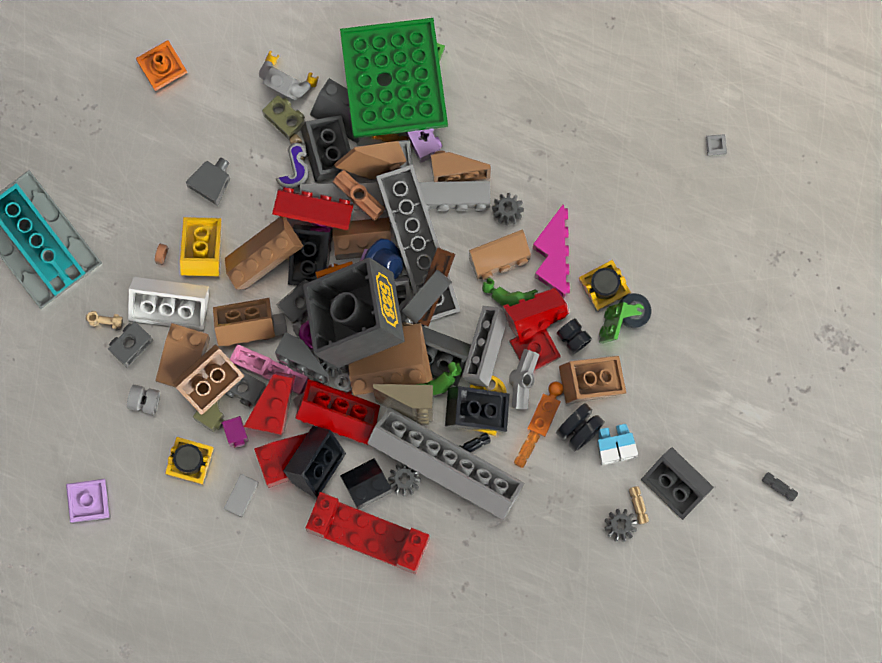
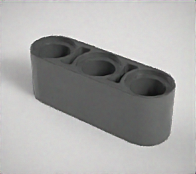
(426, 296)

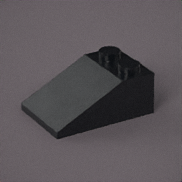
(311, 257)
(477, 409)

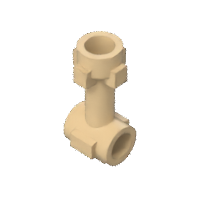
(93, 319)

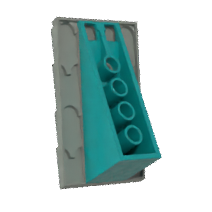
(40, 241)

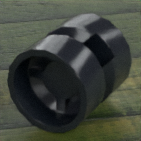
(574, 336)

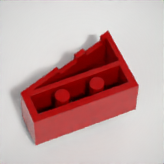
(535, 314)
(273, 405)

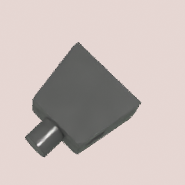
(210, 180)

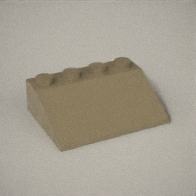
(409, 400)

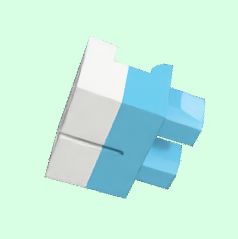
(608, 448)

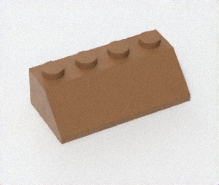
(262, 253)

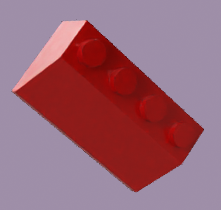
(313, 209)
(337, 411)

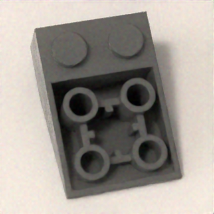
(296, 354)

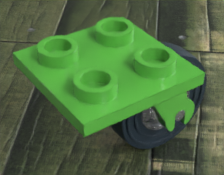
(631, 311)

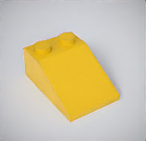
(200, 246)

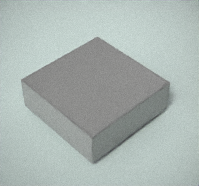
(716, 145)

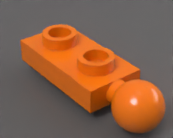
(546, 410)

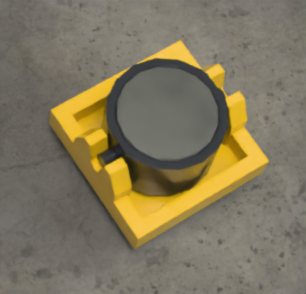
(604, 285)
(189, 460)

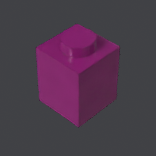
(235, 432)

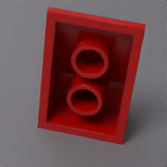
(275, 457)

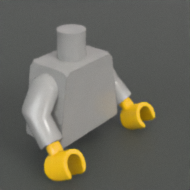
(282, 82)

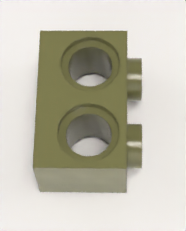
(280, 120)

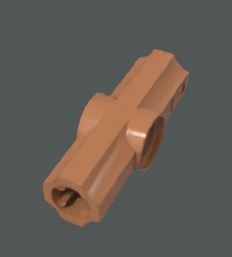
(366, 203)

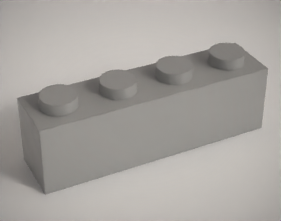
(485, 346)

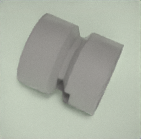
(137, 396)

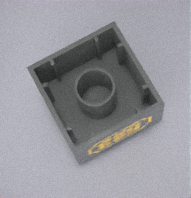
(353, 313)

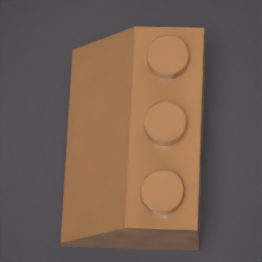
(359, 236)
(499, 255)
(243, 322)
(208, 379)

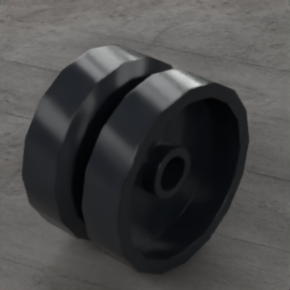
(582, 429)

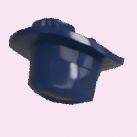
(387, 255)

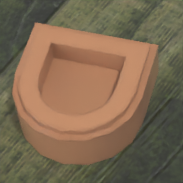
(161, 253)

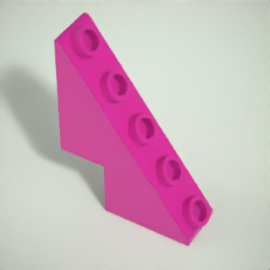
(552, 246)

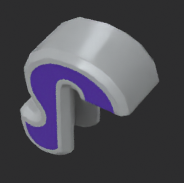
(299, 167)

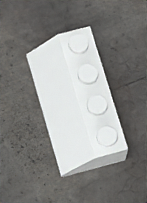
(168, 303)

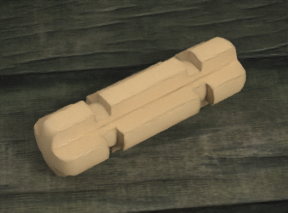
(638, 504)

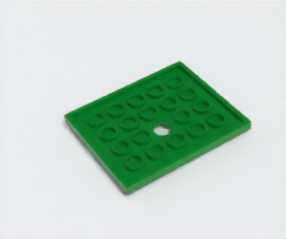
(411, 58)

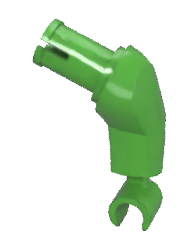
(504, 297)
(445, 380)

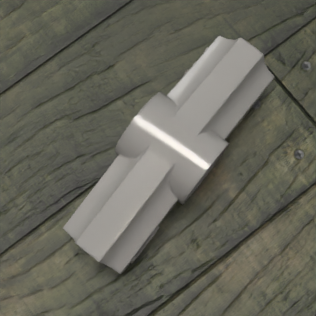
(523, 379)

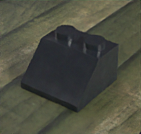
(366, 483)

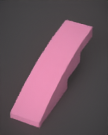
(265, 367)

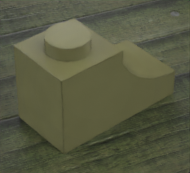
(211, 419)

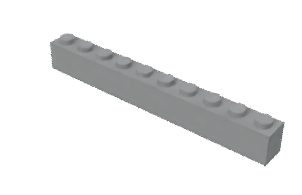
(436, 194)

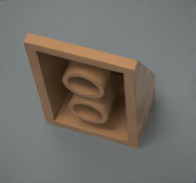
(373, 159)
(457, 168)
(180, 352)
(592, 379)

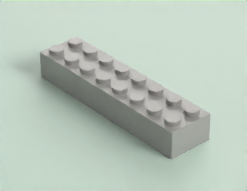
(414, 232)
(445, 463)

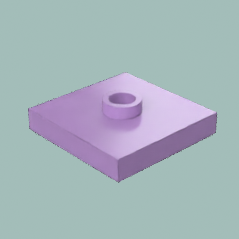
(87, 500)

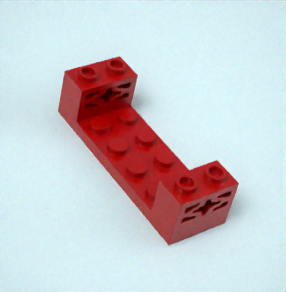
(367, 533)

